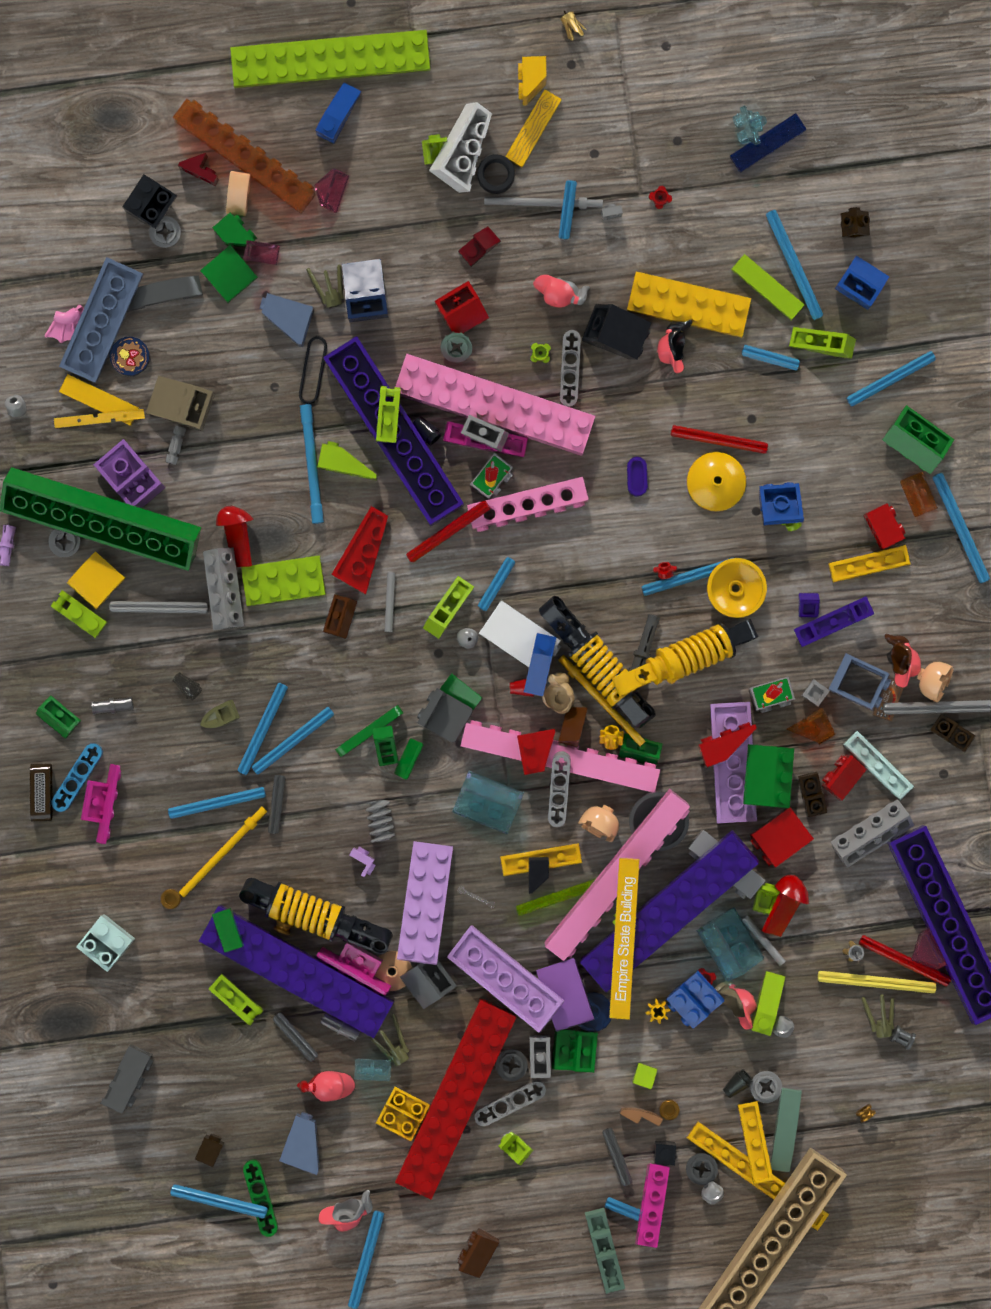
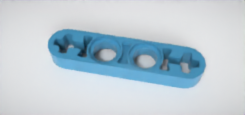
(78, 778)

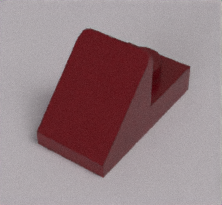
(194, 167)
(479, 246)

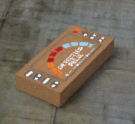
(892, 695)

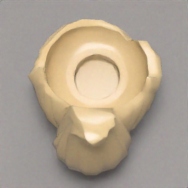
(558, 693)

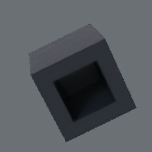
(664, 1153)

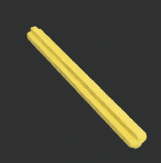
(877, 982)

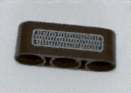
(41, 792)

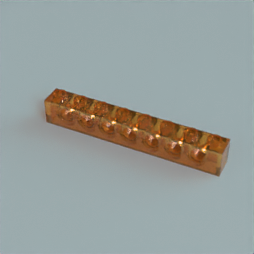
(184, 118)

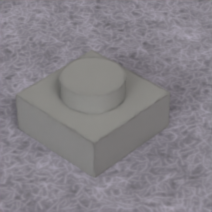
(611, 211)
(815, 692)

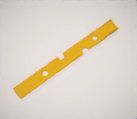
(102, 418)

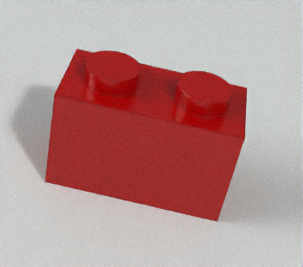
(884, 526)

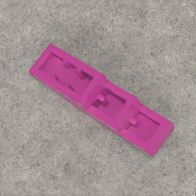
(514, 445)

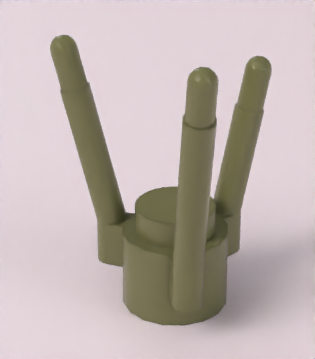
(332, 297)
(884, 1026)
(397, 1054)

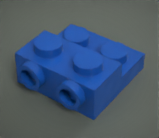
(781, 503)
(694, 1000)

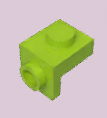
(432, 148)
(765, 898)
(515, 1147)

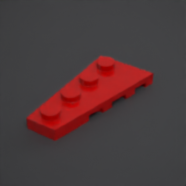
(361, 554)

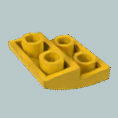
(95, 580)
(402, 1114)

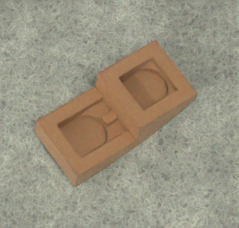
(635, 1115)

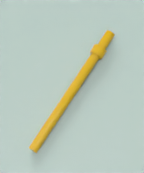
(575, 673)
(250, 823)

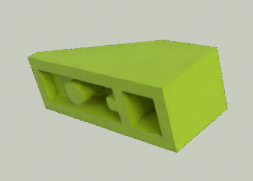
(823, 342)
(339, 460)
(448, 607)
(768, 1003)

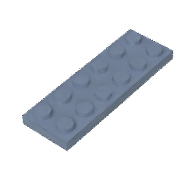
(101, 320)

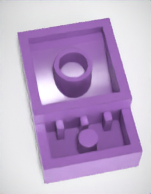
(129, 475)
(567, 983)

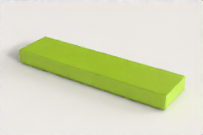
(767, 287)

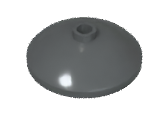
(644, 807)

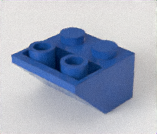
(862, 282)

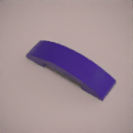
(834, 621)

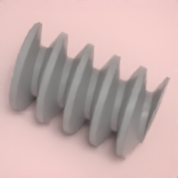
(380, 820)

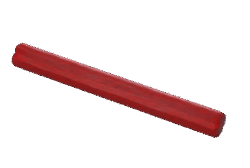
(719, 439)
(448, 531)
(904, 960)

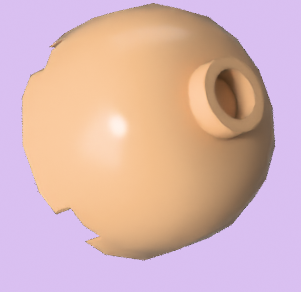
(935, 679)
(600, 822)

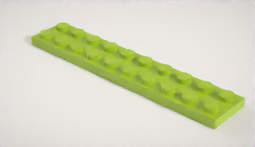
(330, 58)

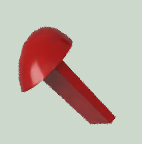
(236, 532)
(791, 895)

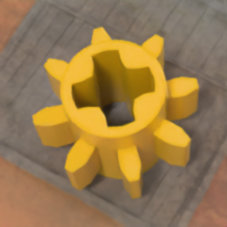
(611, 737)
(658, 1017)

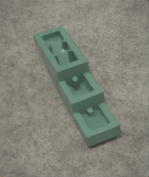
(785, 1129)
(605, 1250)

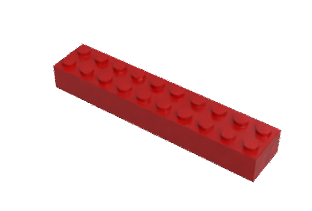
(455, 1098)

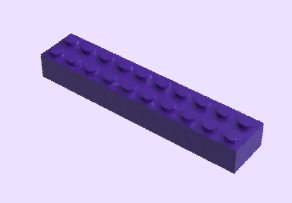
(409, 454)
(676, 905)
(946, 919)
(303, 975)

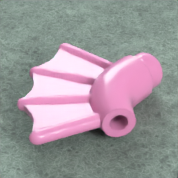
(64, 324)

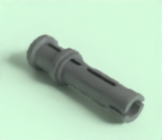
(645, 642)

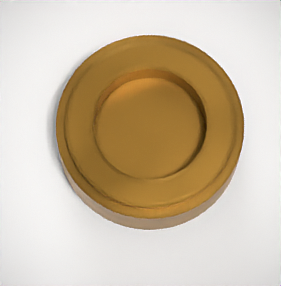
(170, 898)
(669, 1109)

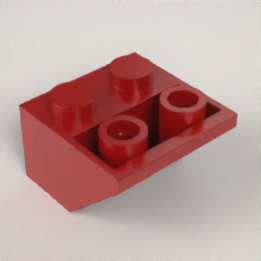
(461, 308)
(843, 777)

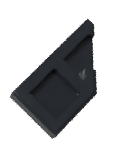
(537, 872)

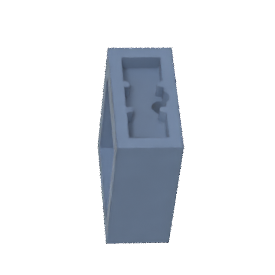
(840, 676)

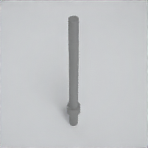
(582, 202)

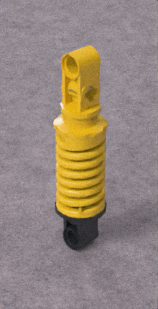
(687, 656)

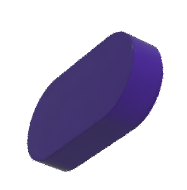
(637, 476)

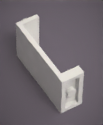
(513, 633)

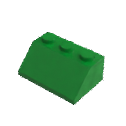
(918, 439)
(768, 776)

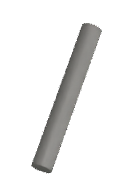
(389, 601)
(763, 940)

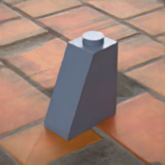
(288, 316)
(302, 1144)

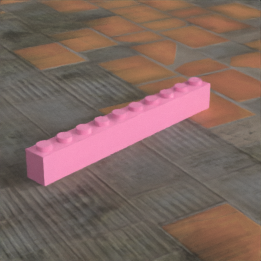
(582, 763)
(603, 890)

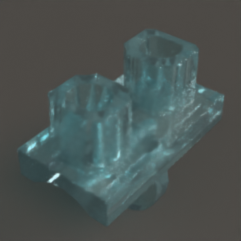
(753, 124)
(372, 1070)

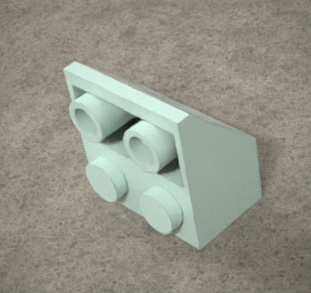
(105, 942)

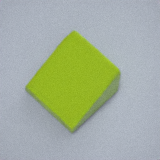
(644, 1076)

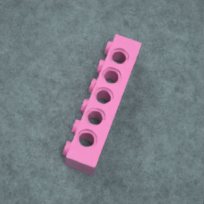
(575, 486)

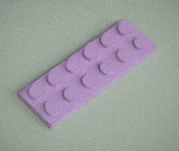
(730, 774)
(425, 903)
(505, 979)

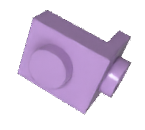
(362, 855)

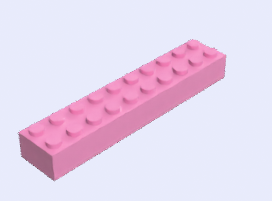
(495, 404)

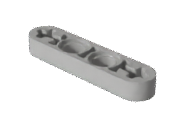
(570, 368)
(561, 789)
(511, 1105)

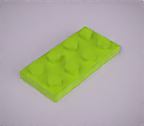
(283, 581)

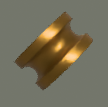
(282, 927)
(865, 1113)

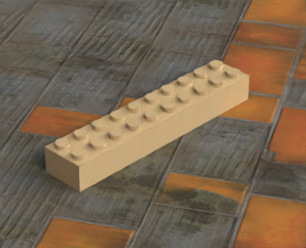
(776, 1234)

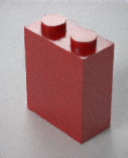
(781, 837)

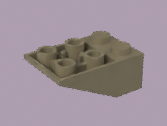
(180, 403)

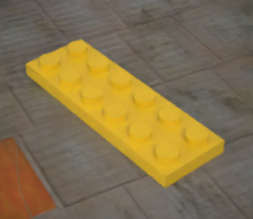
(684, 302)

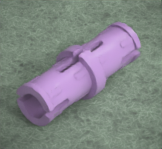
(6, 544)

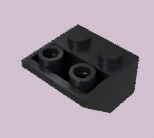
(149, 202)

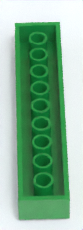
(99, 519)

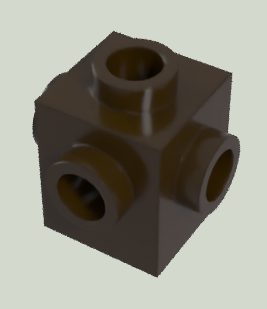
(855, 223)

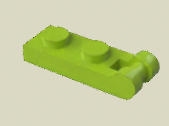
(388, 415)
(79, 614)
(235, 999)

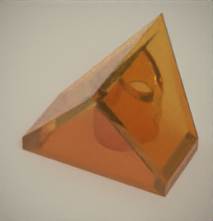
(814, 727)

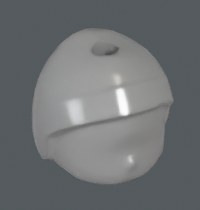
(15, 406)
(464, 634)
(783, 1027)
(712, 1193)

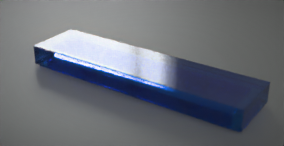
(769, 143)

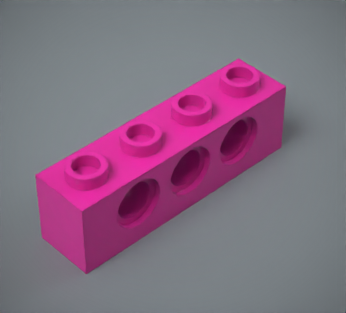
(652, 1205)

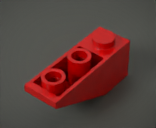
(721, 748)

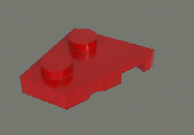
(535, 750)

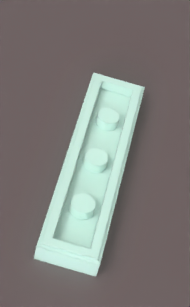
(878, 765)

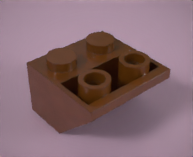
(478, 1253)

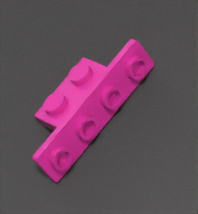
(99, 802)
(358, 964)

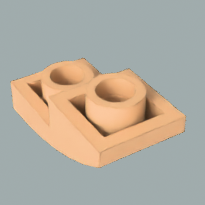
(238, 193)

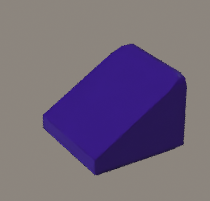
(808, 605)

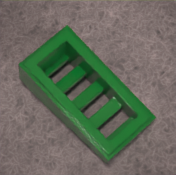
(385, 745)

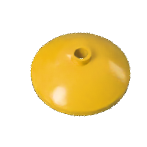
(708, 493)
(751, 587)

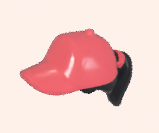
(672, 344)

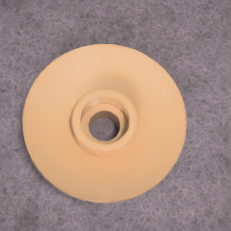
(401, 967)

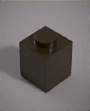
(209, 1150)

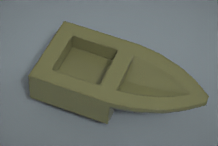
(220, 715)

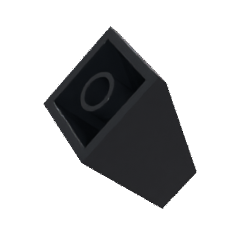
(616, 331)

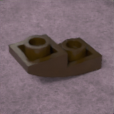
(953, 733)
(812, 794)

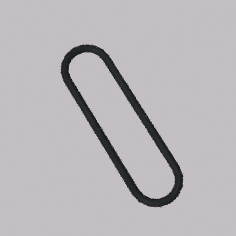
(304, 370)

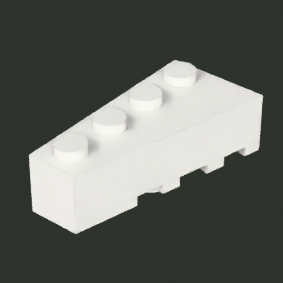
(463, 146)

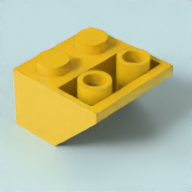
(533, 76)

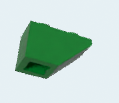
(232, 232)

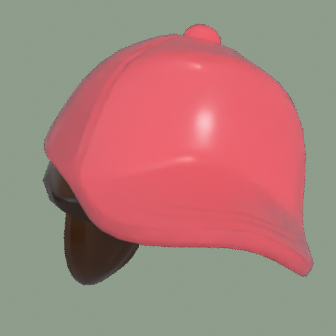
(904, 658)

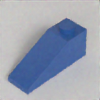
(337, 113)
(540, 664)

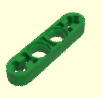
(367, 732)
(262, 1197)

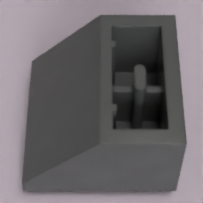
(428, 982)

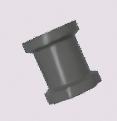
(903, 1037)

